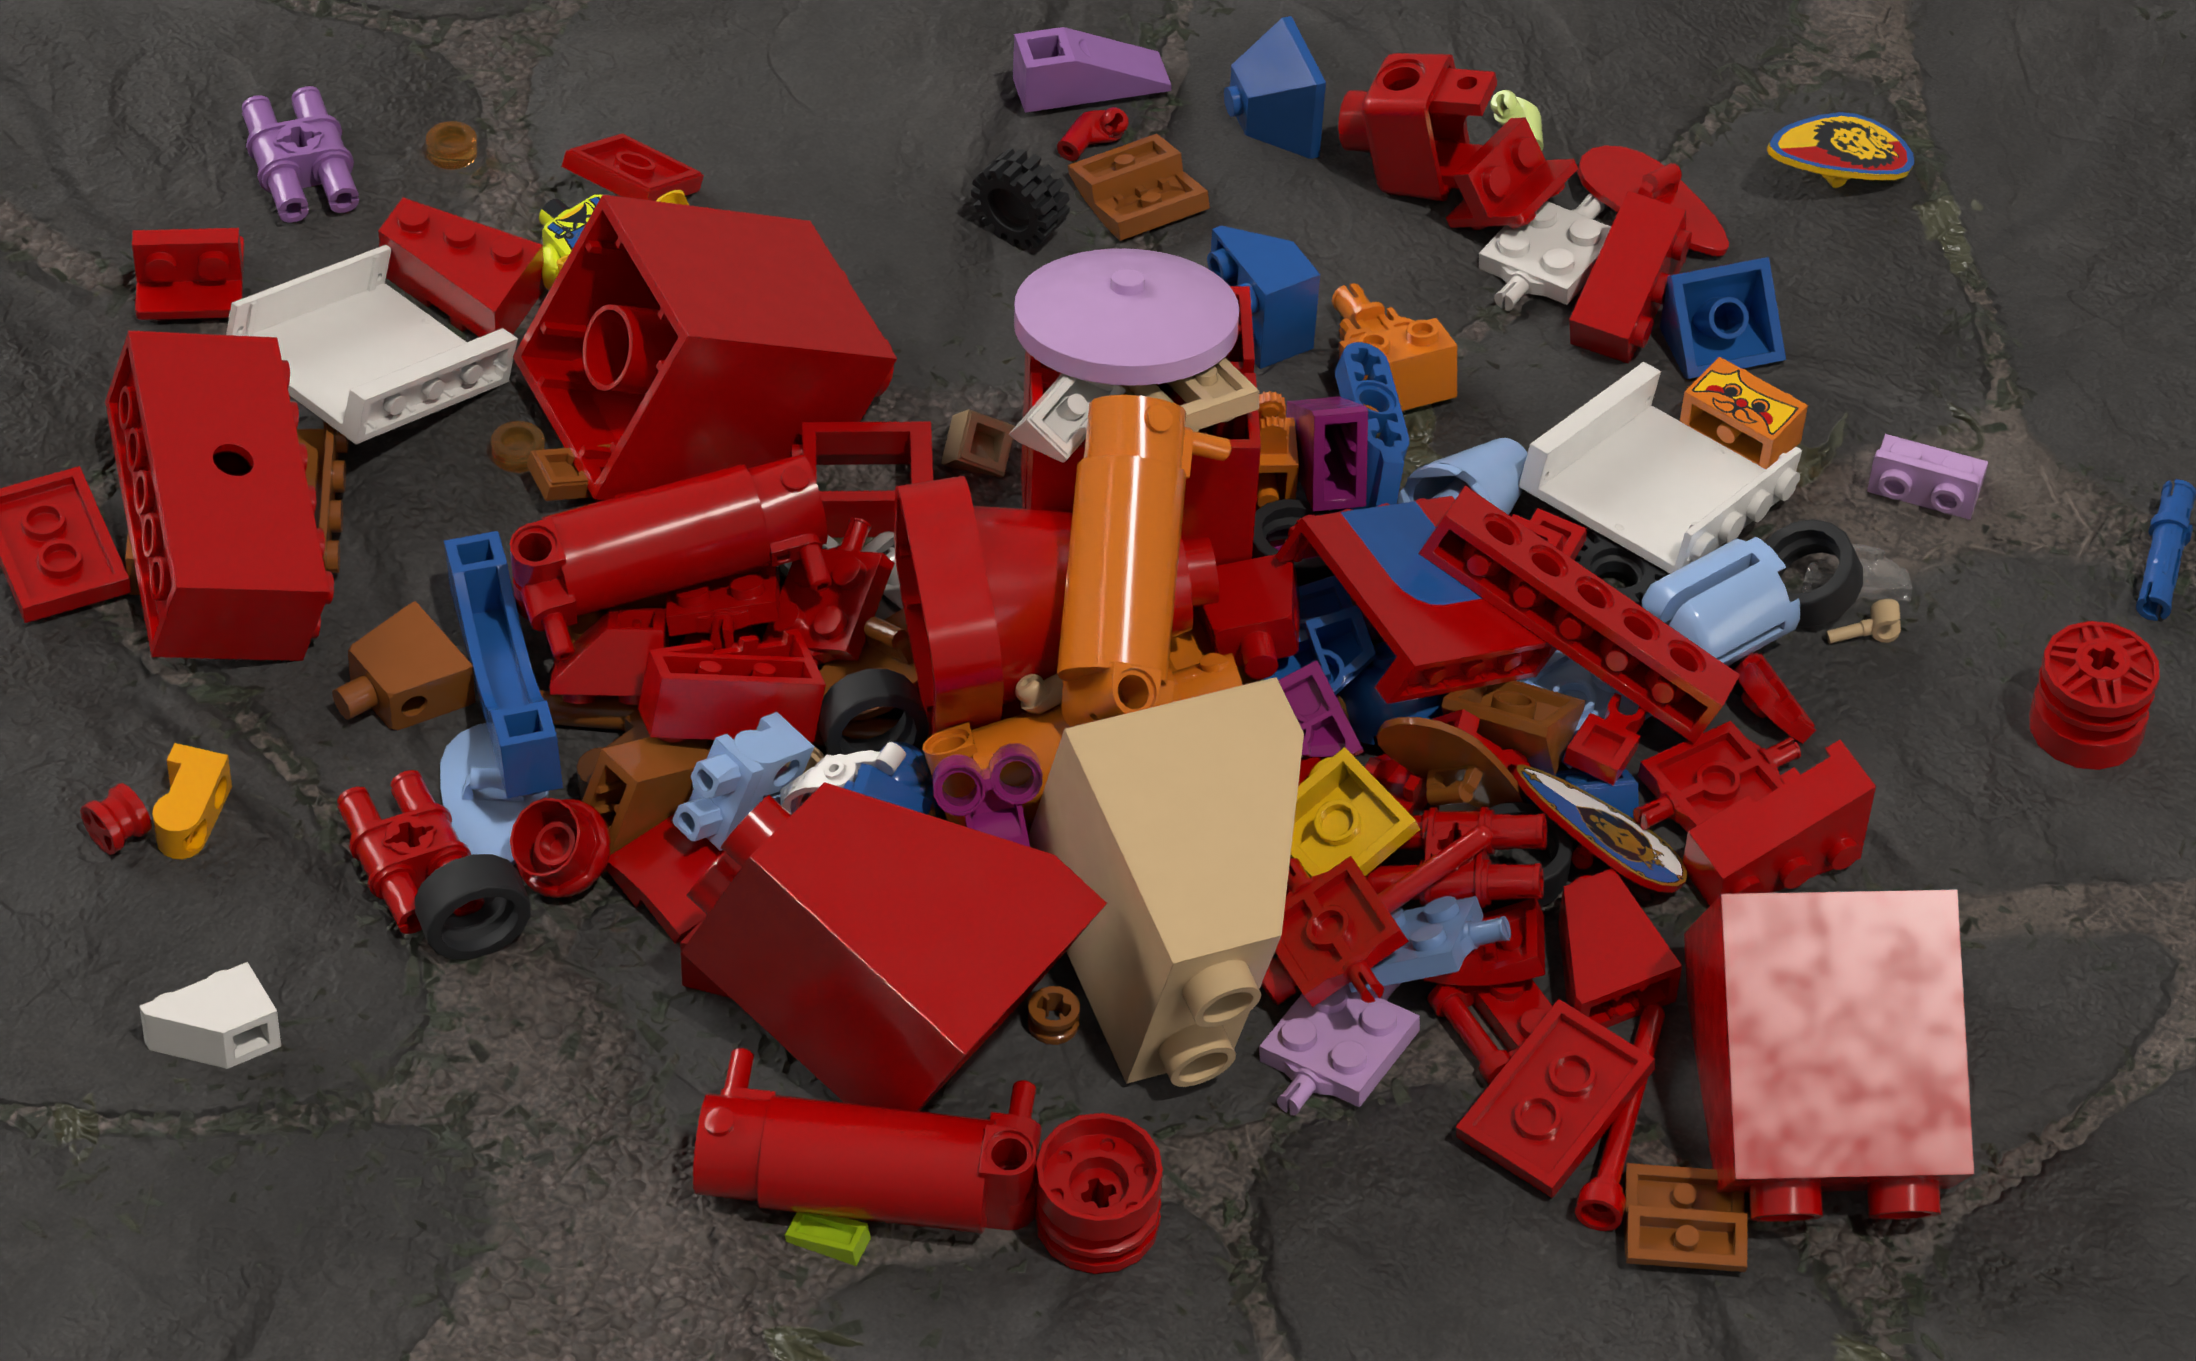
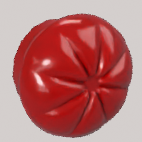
(560, 846)

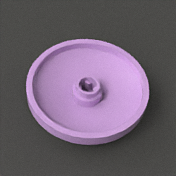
(1126, 317)

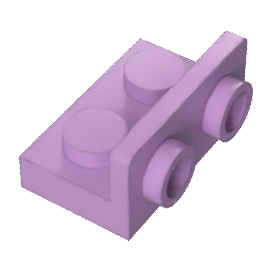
(1927, 476)

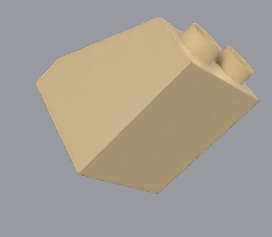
(1189, 842)

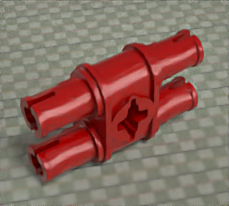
(402, 848)
(1478, 874)

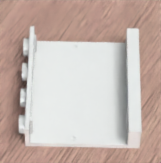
(367, 352)
(1651, 476)

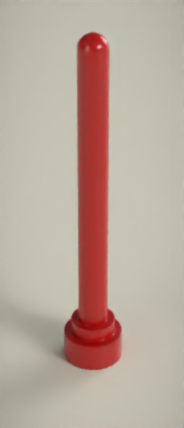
(1278, 981)
(1602, 1199)

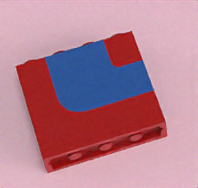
(1431, 622)

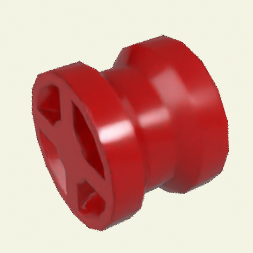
(116, 818)

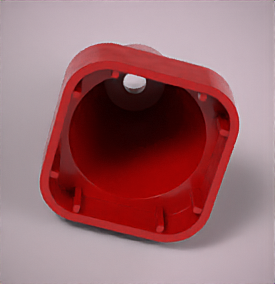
(990, 593)

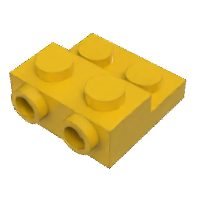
(1345, 815)

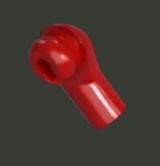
(1092, 129)

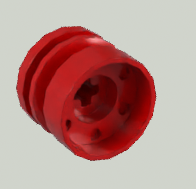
(2094, 695)
(1098, 1193)

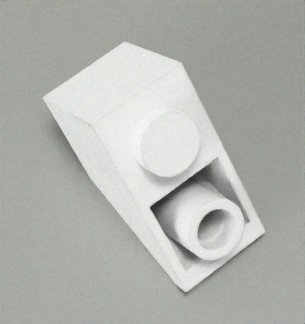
(214, 1020)

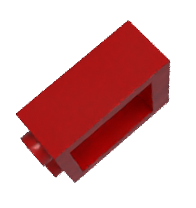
(860, 445)

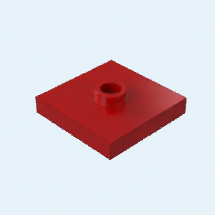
(631, 168)

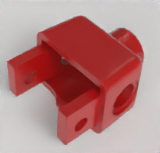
(1416, 122)

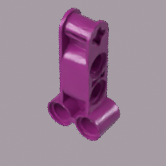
(992, 803)

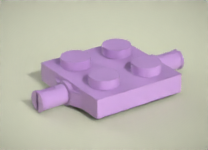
(1338, 1046)

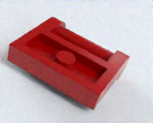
(1508, 1008)

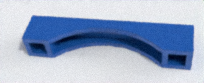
(502, 671)

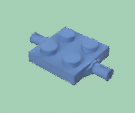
(1438, 939)

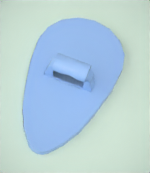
(476, 794)

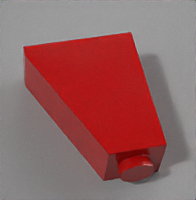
(1612, 952)

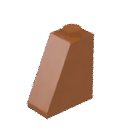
(642, 784)

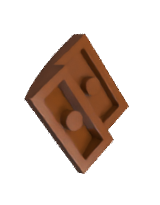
(1138, 186)
(1681, 1219)

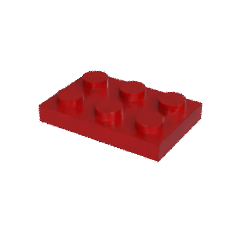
(57, 546)
(1555, 1098)

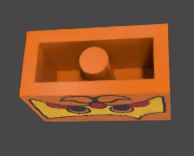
(1744, 413)

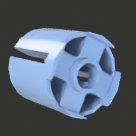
(1727, 600)

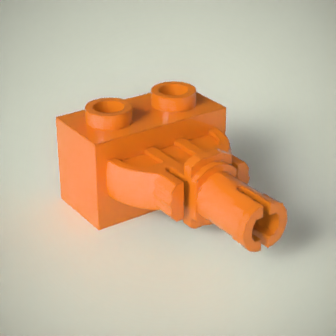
(1417, 351)

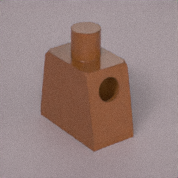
(406, 672)

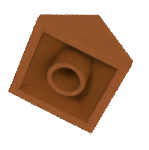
(1522, 719)

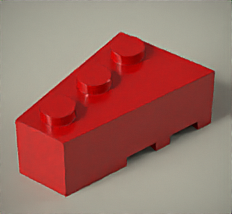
(462, 267)
(1630, 277)
(719, 692)

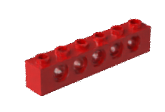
(1580, 614)

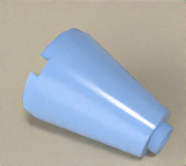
(1487, 469)

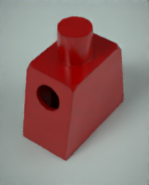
(1254, 614)

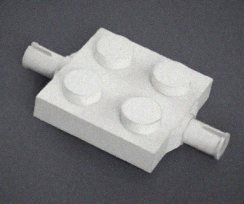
(1548, 254)

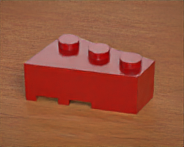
(1786, 836)

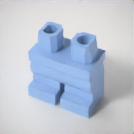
(740, 777)

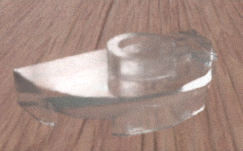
(1880, 575)

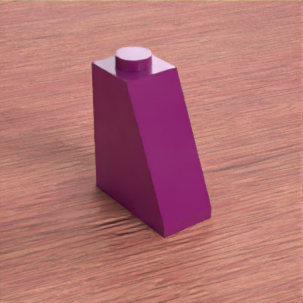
(1331, 451)

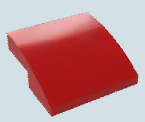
(661, 871)
(1505, 960)

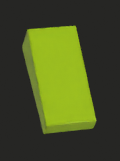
(829, 1236)

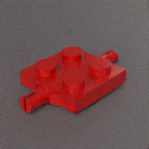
(725, 604)
(834, 618)
(1709, 776)
(1335, 932)

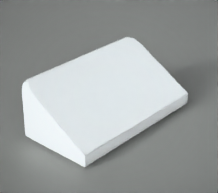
(1060, 416)

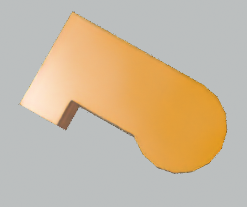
(196, 796)

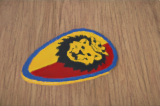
(1842, 148)

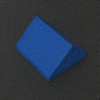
(1722, 314)

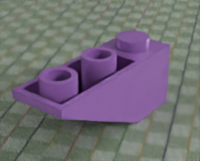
(1080, 68)

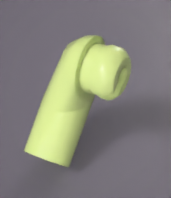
(1507, 106)

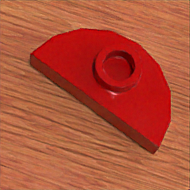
(1769, 697)

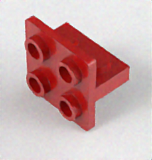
(1508, 180)
(187, 272)

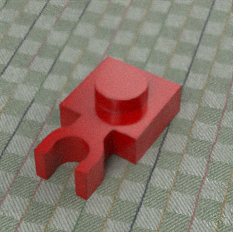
(1606, 744)

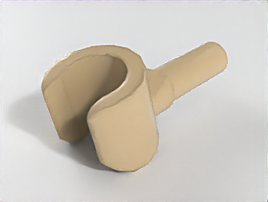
(1883, 624)

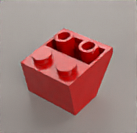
(611, 657)

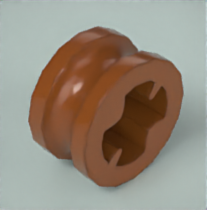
(1053, 999)

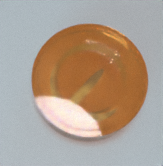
(451, 145)
(513, 443)

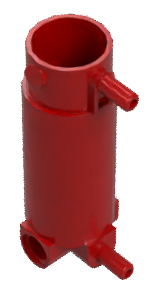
(667, 542)
(868, 1158)

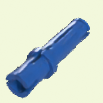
(2169, 535)

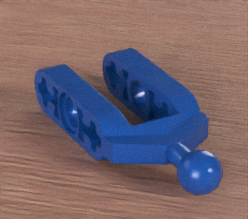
(1388, 451)

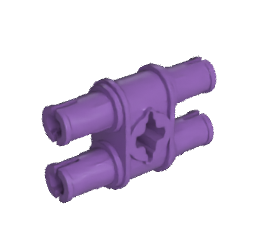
(300, 154)

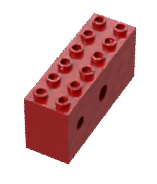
(217, 497)

